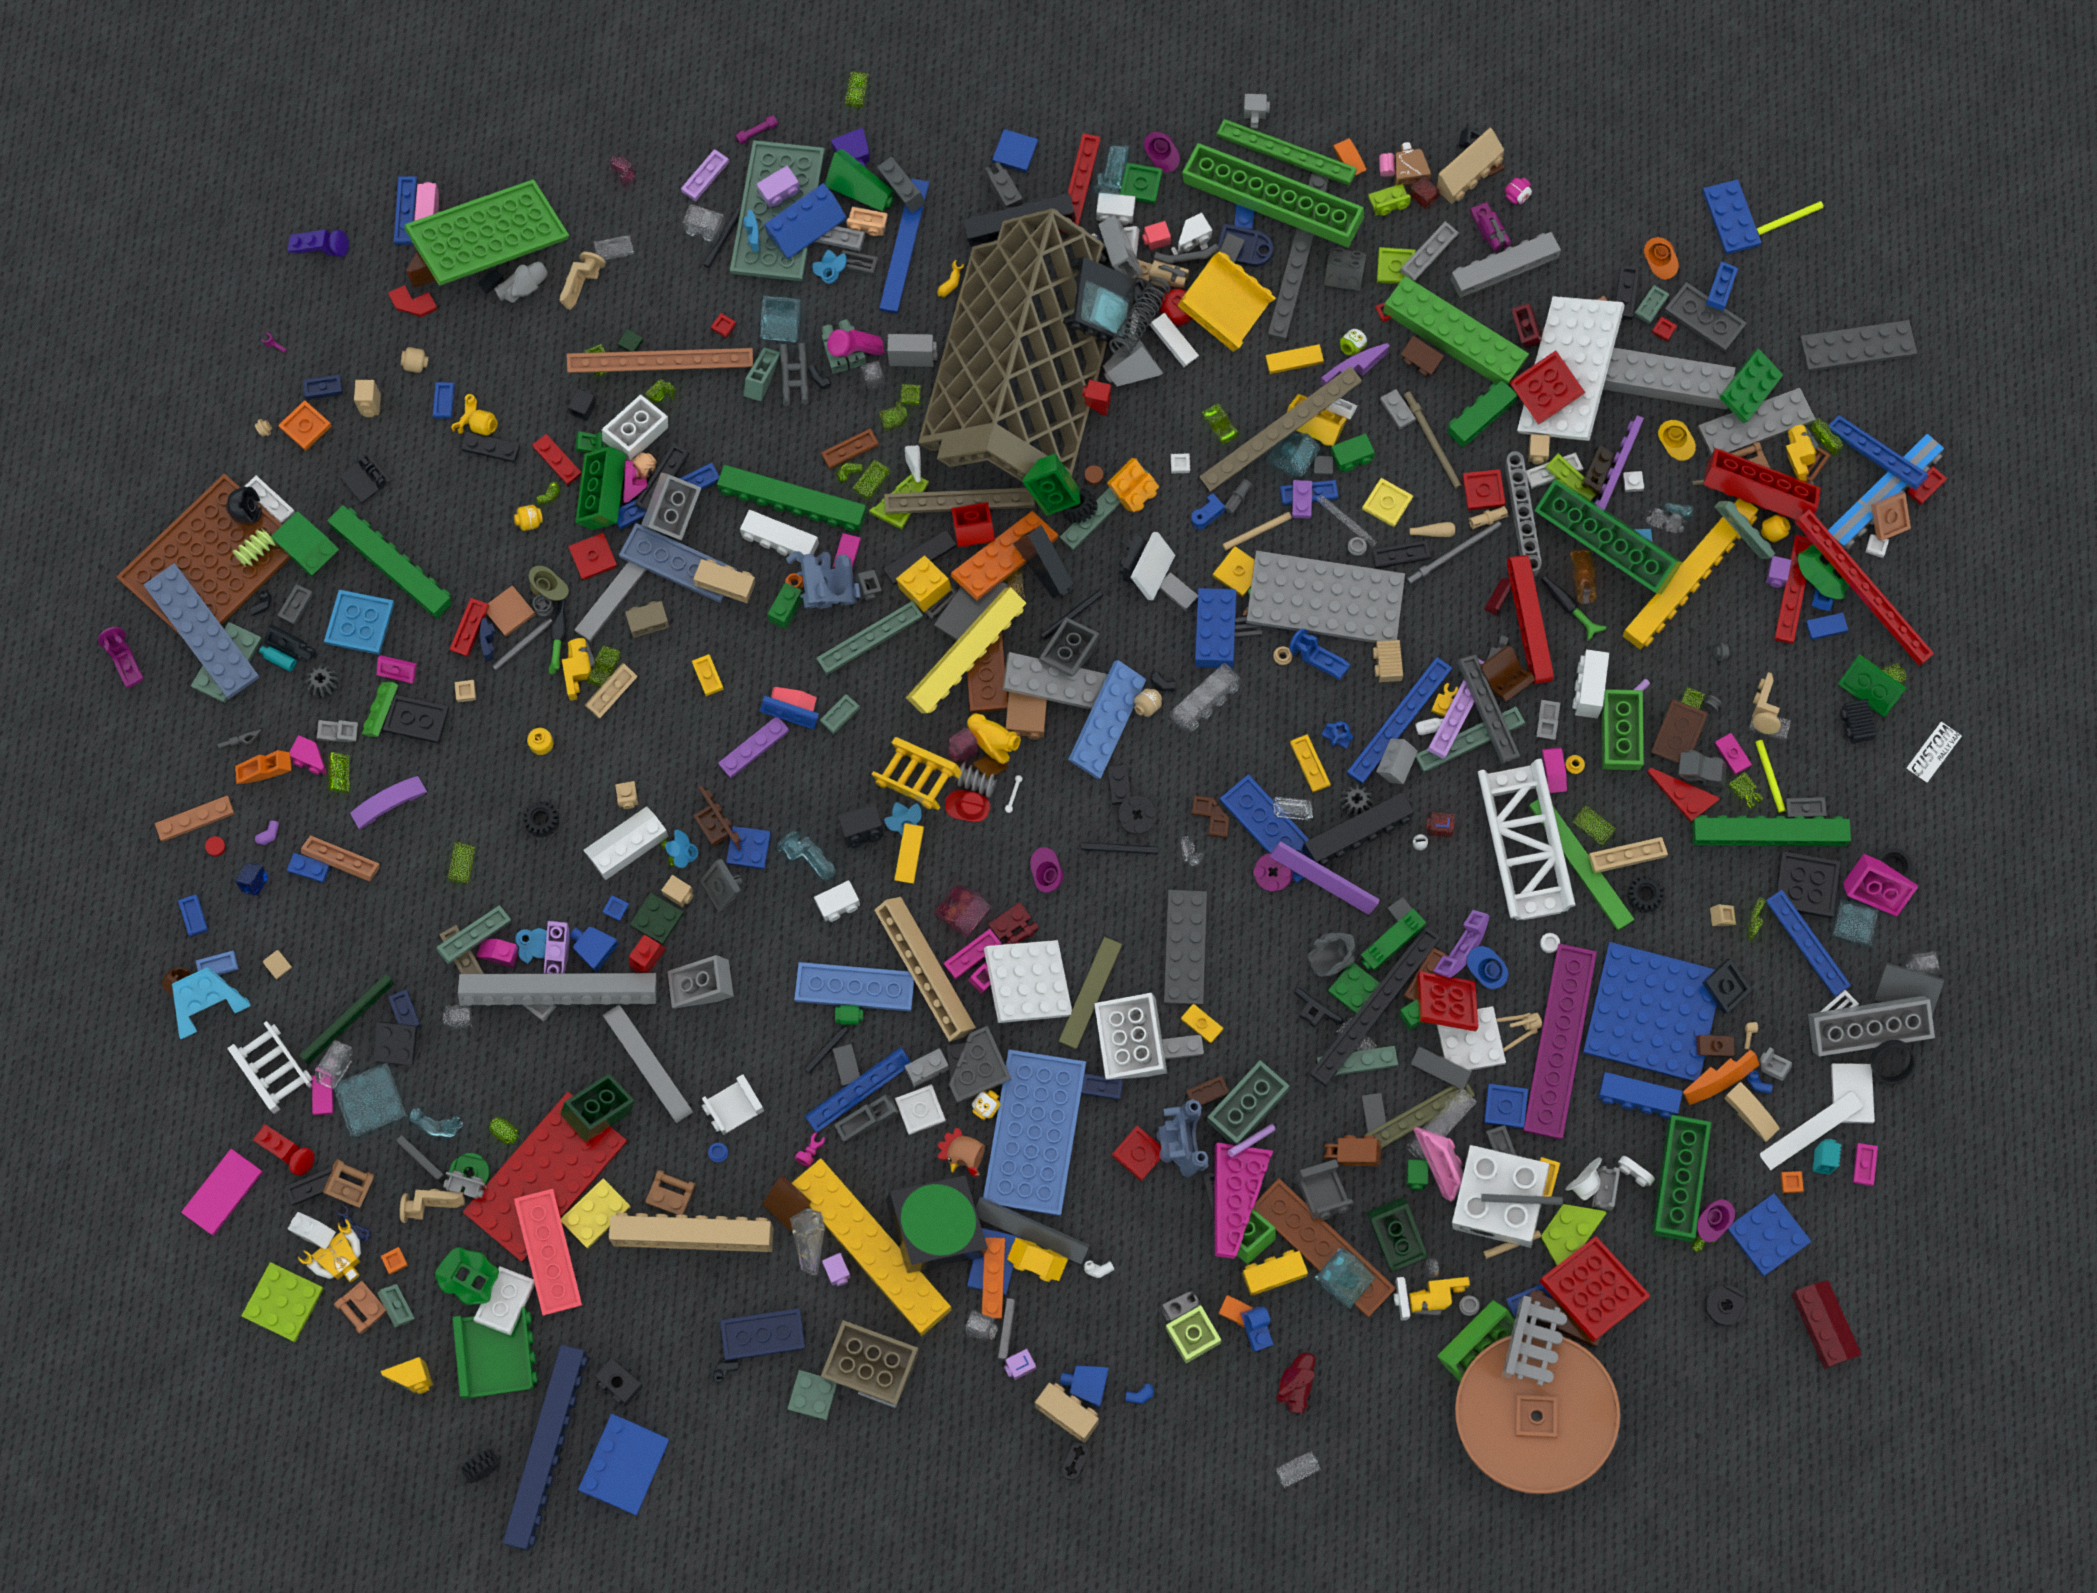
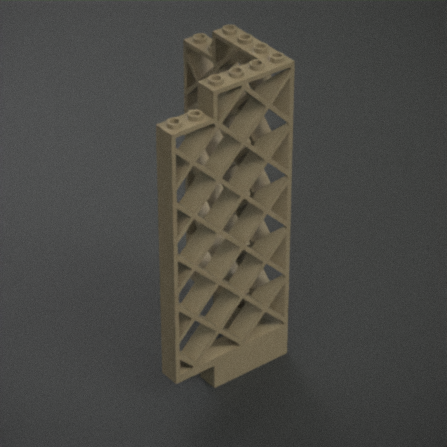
(977, 437)

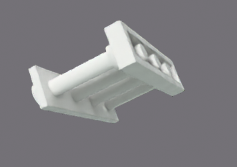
(262, 1084)

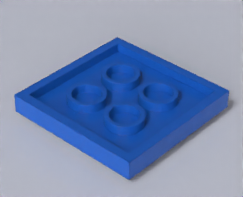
(1768, 1235)

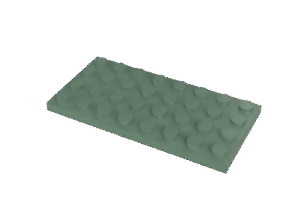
(765, 160)

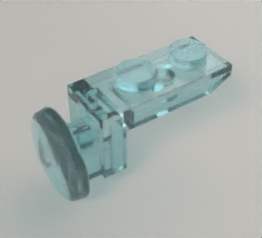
(1114, 171)
(806, 847)

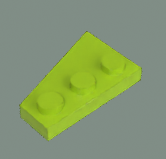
(909, 485)

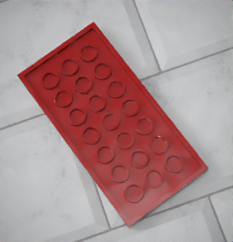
(546, 1160)

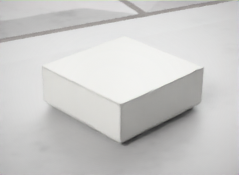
(1180, 463)
(1876, 547)

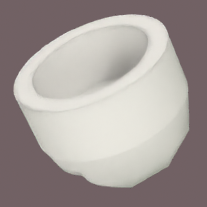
(1420, 845)

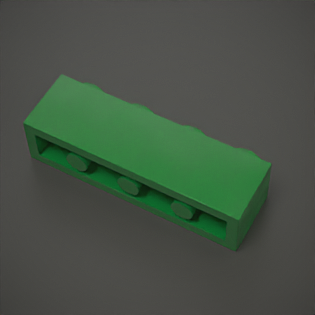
(1482, 413)

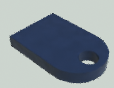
(1253, 242)

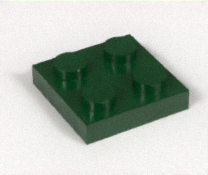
(656, 918)

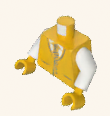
(339, 1256)

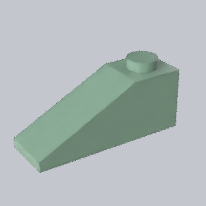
(761, 374)

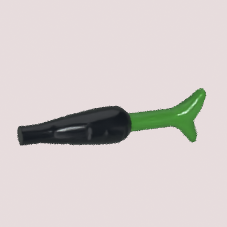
(1571, 606)
(558, 634)

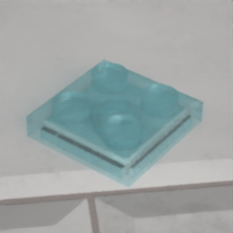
(1855, 922)

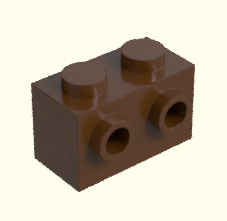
(1422, 356)

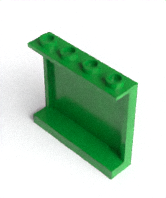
(492, 1360)

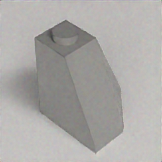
(1135, 367)

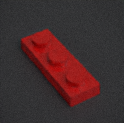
(557, 459)
(469, 627)

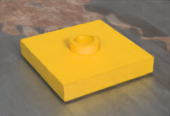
(1236, 571)

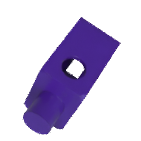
(854, 144)

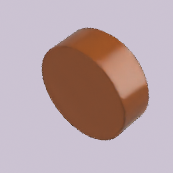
(1093, 475)

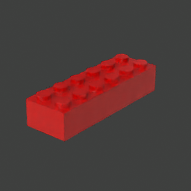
(1760, 485)

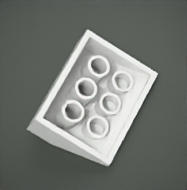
(1130, 1037)

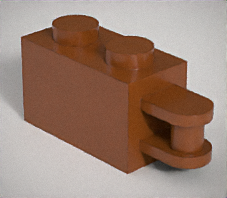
(1355, 1151)

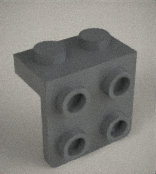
(1345, 269)

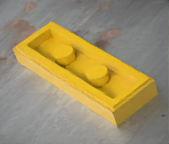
(1294, 359)
(1310, 763)
(909, 853)

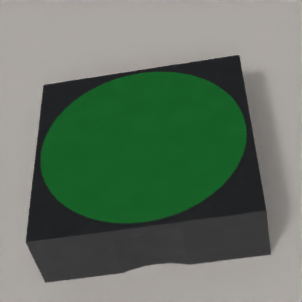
(936, 1224)

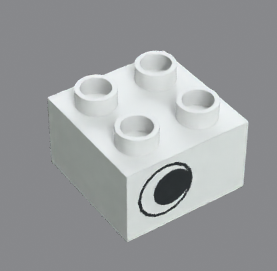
(1502, 1174)

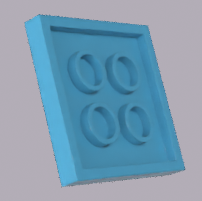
(359, 622)

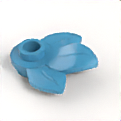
(830, 264)
(901, 816)
(681, 850)
(534, 947)

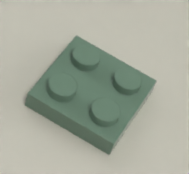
(812, 1395)

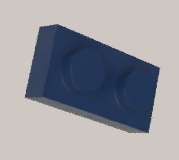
(322, 387)
(403, 1008)
(1100, 1087)

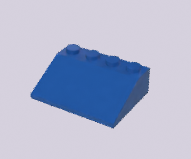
(623, 1464)

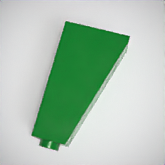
(857, 182)

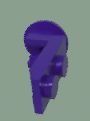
(330, 243)

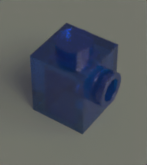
(251, 878)

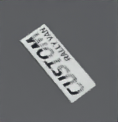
(1934, 752)

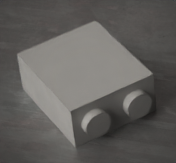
(911, 350)

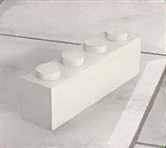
(777, 535)

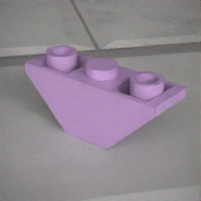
(556, 948)

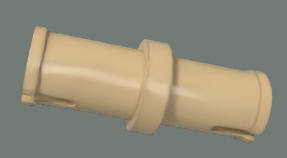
(1488, 517)

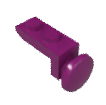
(113, 641)

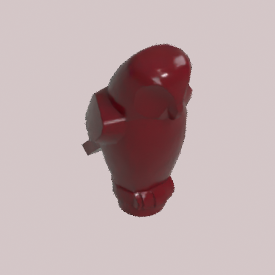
(1297, 1383)

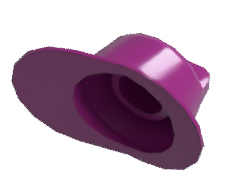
(1162, 151)
(1046, 870)
(1715, 1220)

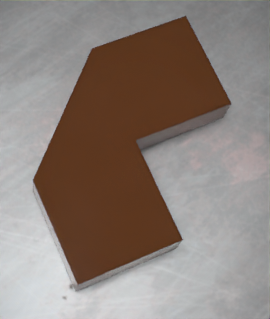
(1209, 808)

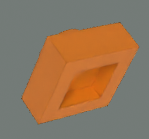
(1792, 1182)
(394, 1260)

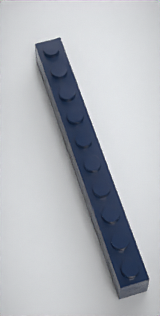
(544, 1448)

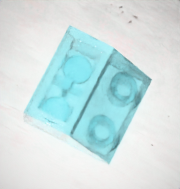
(780, 318)

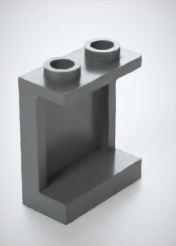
(1323, 1190)

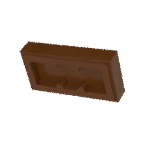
(1715, 1045)
(1209, 1091)

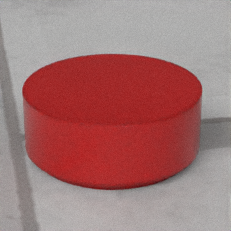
(215, 846)

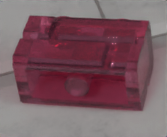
(962, 746)

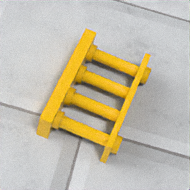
(917, 756)

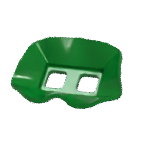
(1821, 575)
(477, 1265)

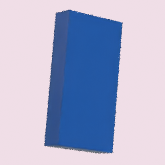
(443, 400)
(1826, 626)
(193, 915)

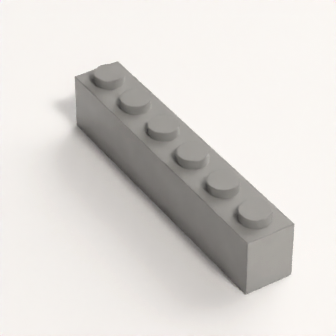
(1505, 264)

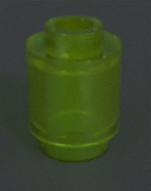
(503, 1130)

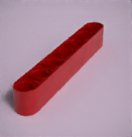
(1530, 618)

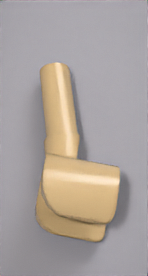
(1751, 1027)

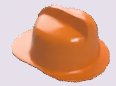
(1661, 257)

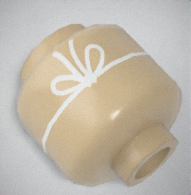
(1147, 702)

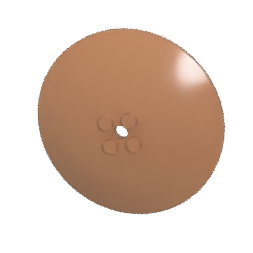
(1541, 1456)

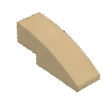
(1752, 1111)

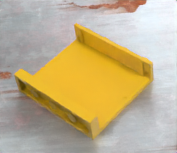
(1225, 300)

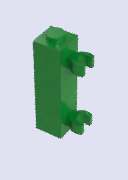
(1393, 940)

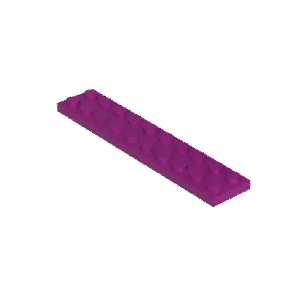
(1560, 1041)

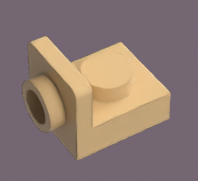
(626, 795)

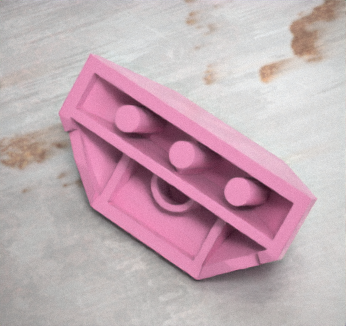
(1442, 1161)

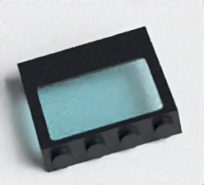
(1101, 300)

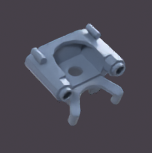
(838, 585)
(1179, 1139)

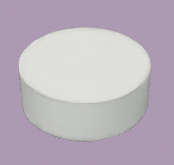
(1549, 943)

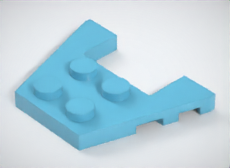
(200, 992)

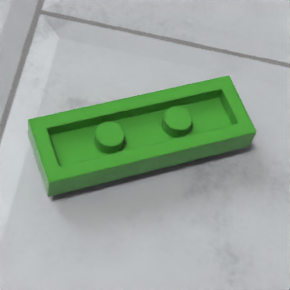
(379, 709)

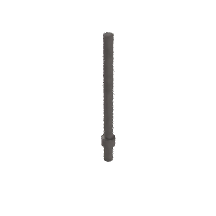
(1424, 571)

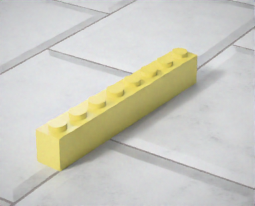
(966, 651)

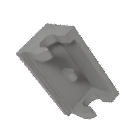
(1606, 1195)

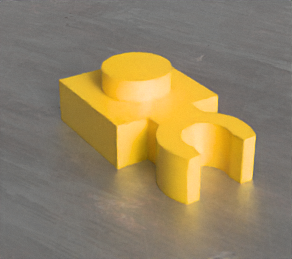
(1444, 701)

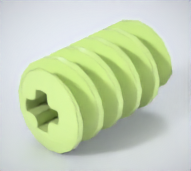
(254, 547)

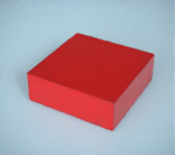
(723, 325)
(1664, 329)

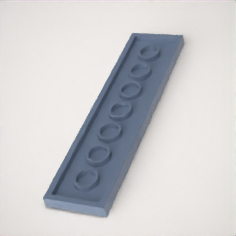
(201, 631)

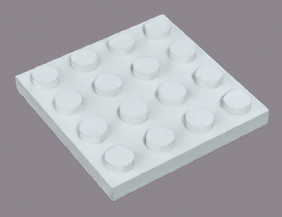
(1028, 981)

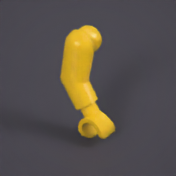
(952, 283)
(470, 408)

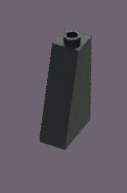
(1044, 561)

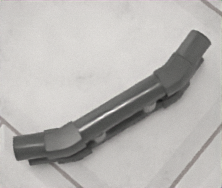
(1170, 259)
(786, 367)

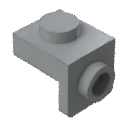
(1774, 1065)

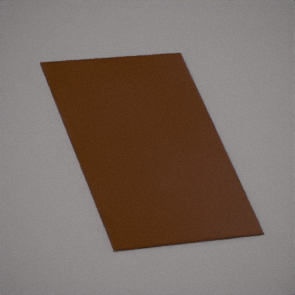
(989, 766)

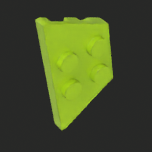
(1570, 1230)

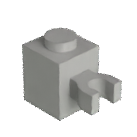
(1255, 108)

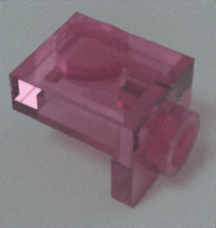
(624, 167)

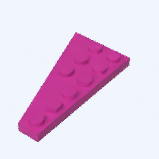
(1236, 1192)

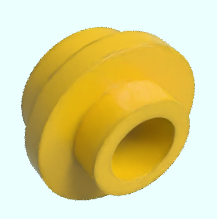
(1572, 769)

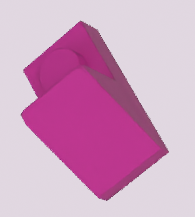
(632, 485)

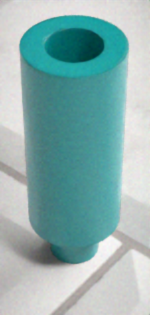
(278, 658)

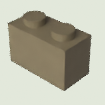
(647, 619)

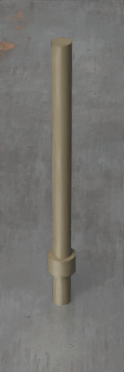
(1416, 410)

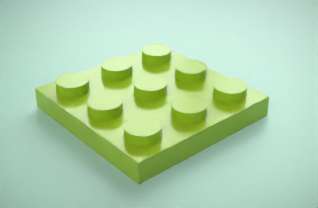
(282, 1302)

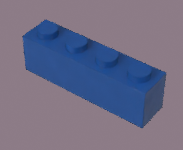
(1639, 1095)

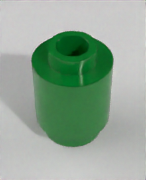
(848, 1014)

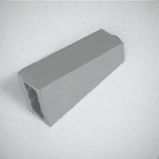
(1119, 247)

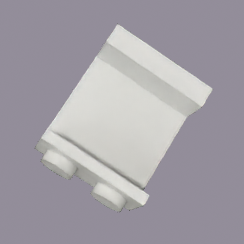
(732, 1106)

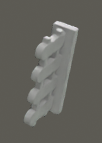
(1531, 1331)

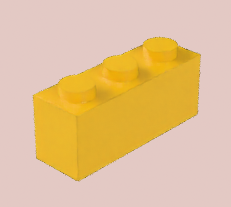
(1274, 1272)

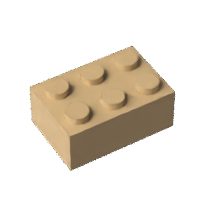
(1067, 1412)

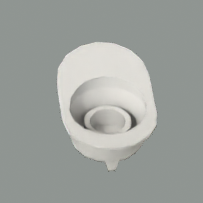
(1587, 1182)

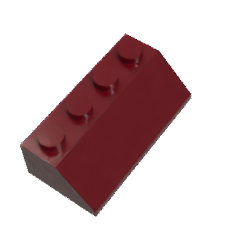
(1826, 1324)

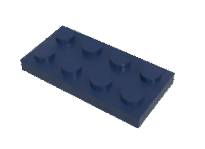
(762, 1334)

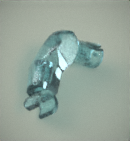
(439, 1129)

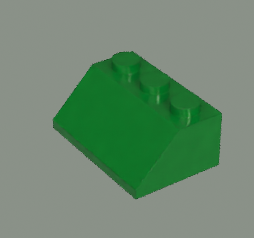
(1051, 485)

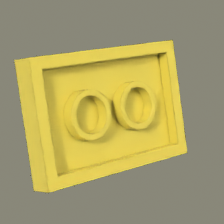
(592, 1214)

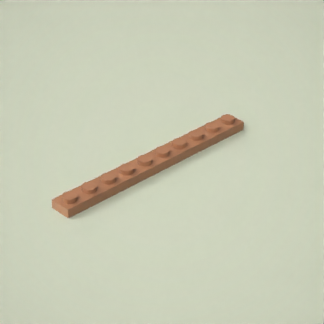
(659, 360)

